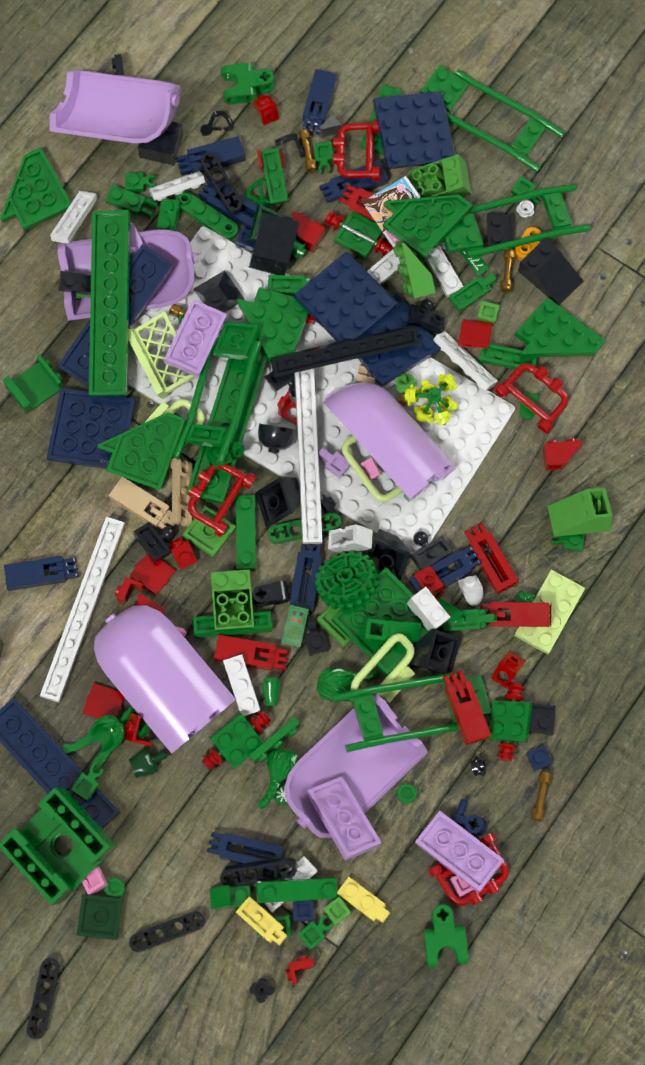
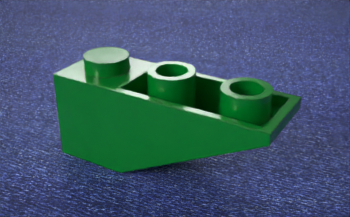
(384, 628)

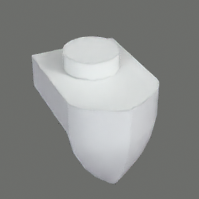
(471, 590)

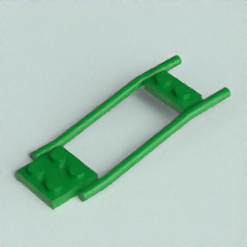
(455, 85)
(468, 238)
(234, 342)
(369, 720)

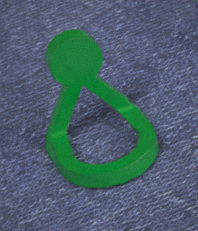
(265, 202)

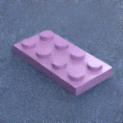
(195, 338)
(343, 818)
(459, 851)

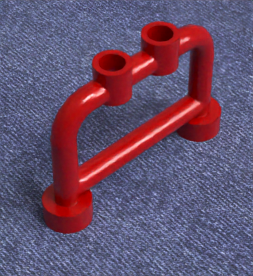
(339, 144)
(540, 374)
(196, 492)
(474, 897)

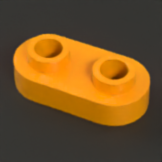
(520, 254)

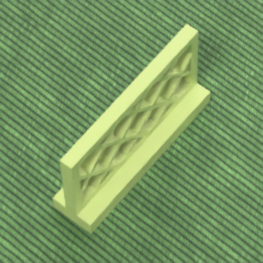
(146, 360)

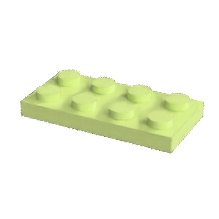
(564, 597)

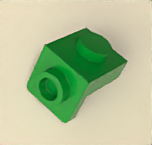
(143, 728)

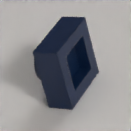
(243, 240)
(539, 758)
(303, 911)

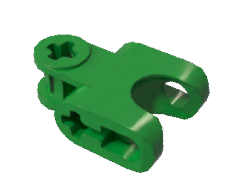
(249, 82)
(444, 935)

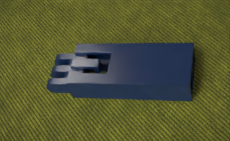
(320, 92)
(227, 152)
(364, 183)
(248, 210)
(461, 570)
(31, 573)
(304, 587)
(252, 849)

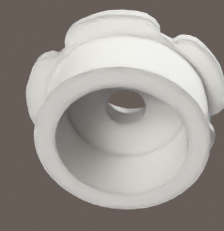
(528, 205)

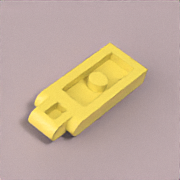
(363, 900)
(261, 921)

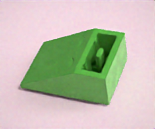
(442, 178)
(416, 277)
(581, 513)
(232, 599)

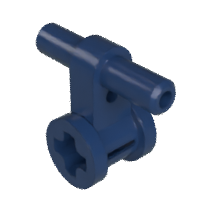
(468, 822)

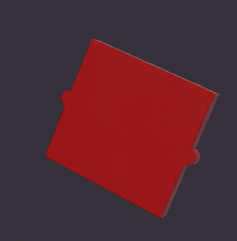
(475, 334)
(153, 575)
(103, 702)

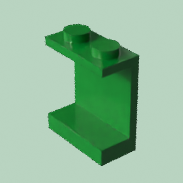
(34, 385)

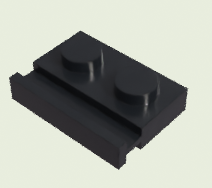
(499, 228)
(542, 719)

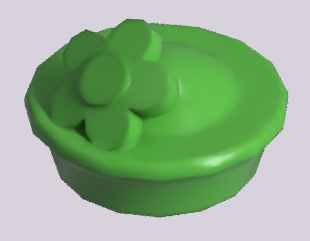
(404, 381)

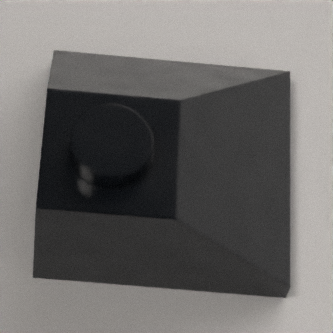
(219, 292)
(278, 499)
(390, 553)
(436, 652)

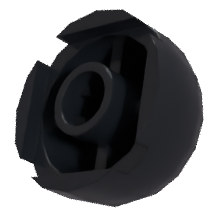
(276, 437)

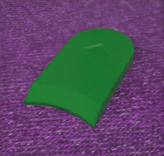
(524, 411)

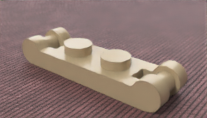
(180, 499)

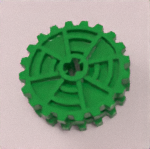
(347, 580)

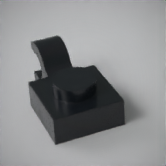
(315, 641)

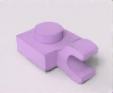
(335, 464)

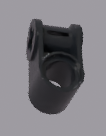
(273, 593)

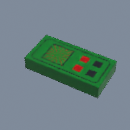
(295, 625)

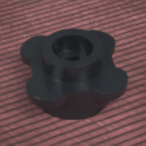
(328, 504)
(478, 766)
(255, 989)

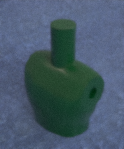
(145, 763)

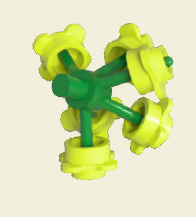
(433, 396)

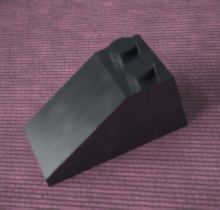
(273, 244)
(550, 272)

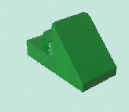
(228, 897)

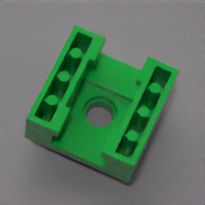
(35, 849)

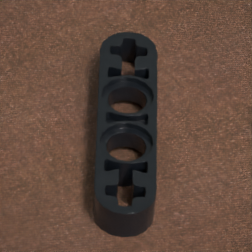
(221, 183)
(257, 868)
(166, 929)
(39, 998)

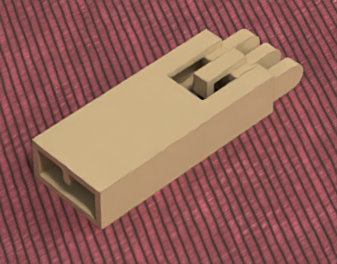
(137, 500)

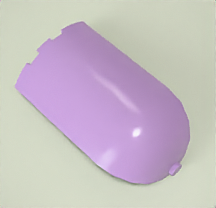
(115, 107)
(168, 244)
(390, 436)
(160, 674)
(366, 771)

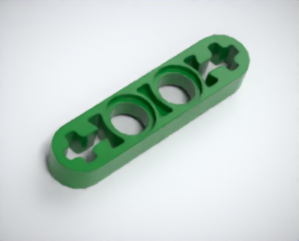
(280, 528)

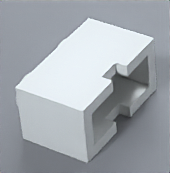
(352, 538)
(428, 609)

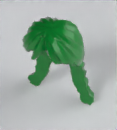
(337, 681)
(105, 730)
(279, 765)

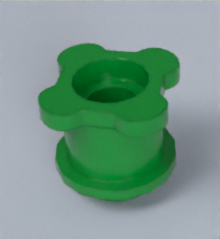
(298, 249)

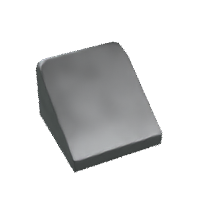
(330, 127)

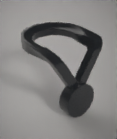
(206, 129)
(287, 138)

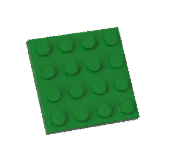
(387, 603)

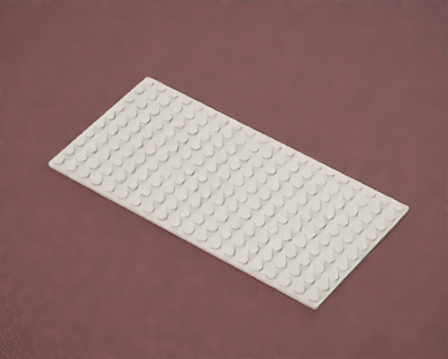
(463, 439)

